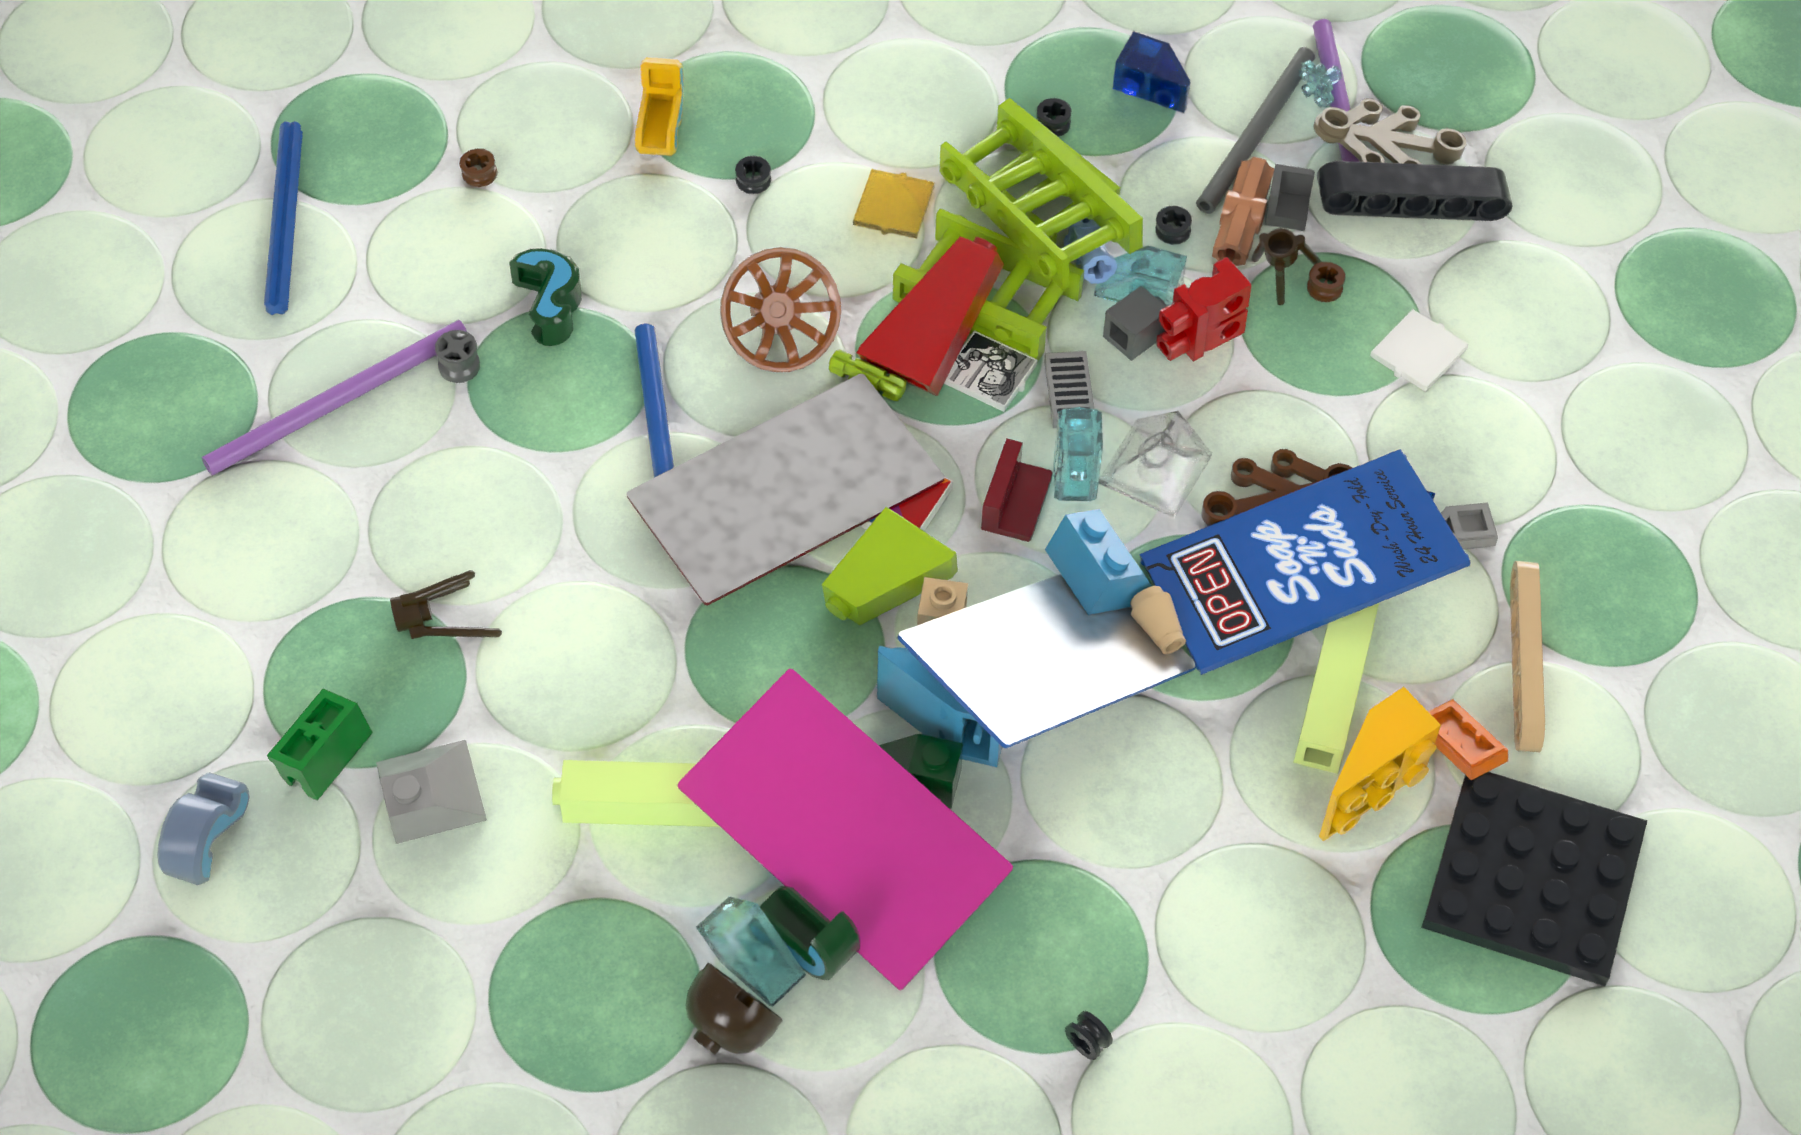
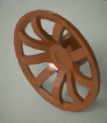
(779, 309)

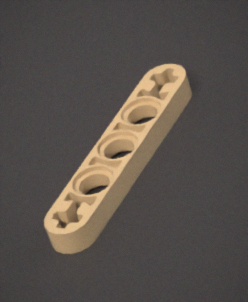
(1527, 657)

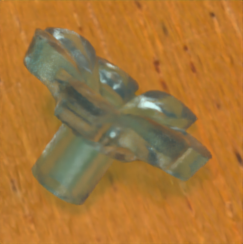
(1319, 81)

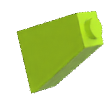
(885, 569)

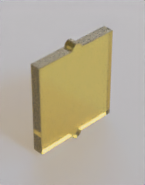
(893, 203)

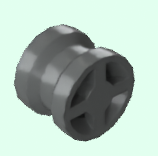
(461, 346)

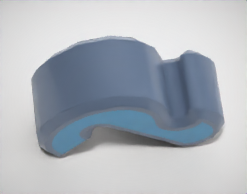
(194, 825)

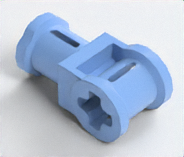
(1097, 264)

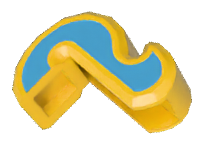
(660, 106)

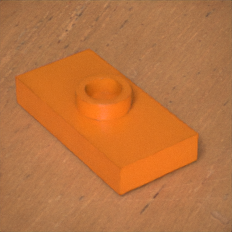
(1467, 741)

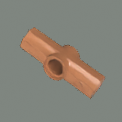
(1243, 211)

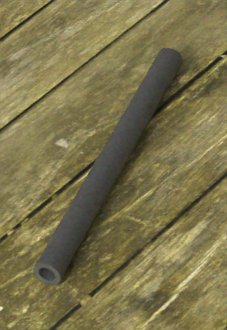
(1253, 132)

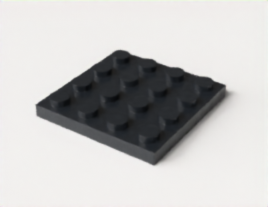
(1536, 876)

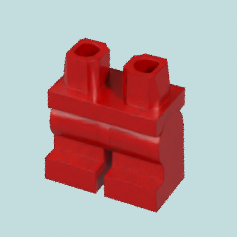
(1205, 313)

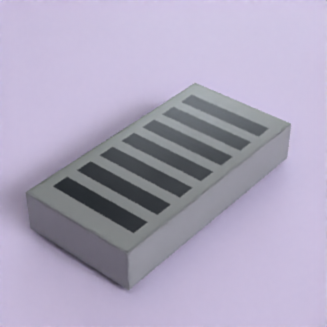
(1068, 382)

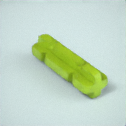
(892, 386)

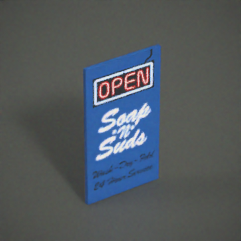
(1304, 560)

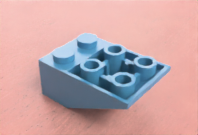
(929, 707)

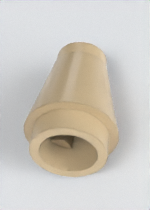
(1158, 618)

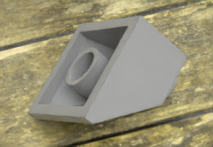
(430, 791)

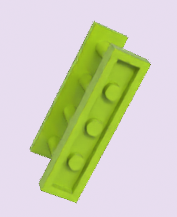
(1015, 128)
(1069, 178)
(994, 320)

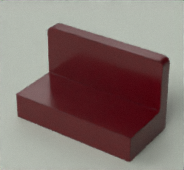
(1015, 495)

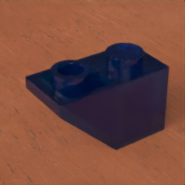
(1152, 72)

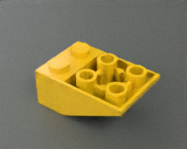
(1385, 756)

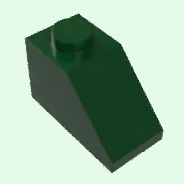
(931, 761)

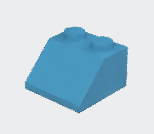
(1095, 562)

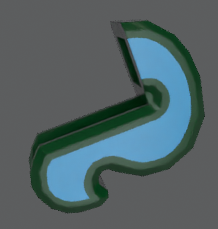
(558, 289)
(813, 939)

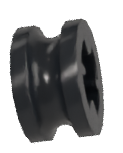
(1055, 107)
(753, 164)
(1166, 232)
(1088, 1035)

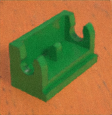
(320, 743)

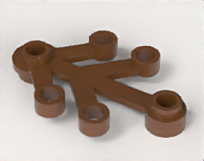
(1273, 481)

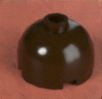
(728, 1014)

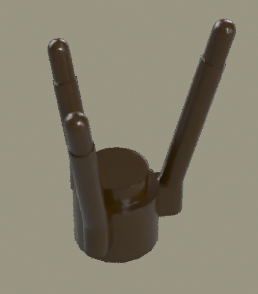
(1281, 252)
(413, 610)

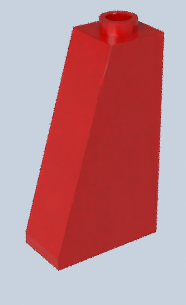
(935, 318)

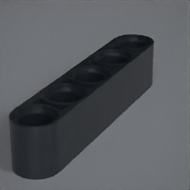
(1414, 191)

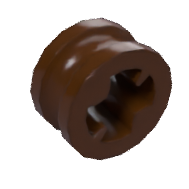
(480, 177)
(1322, 291)

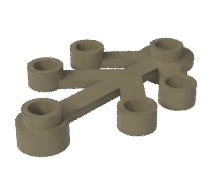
(1342, 127)

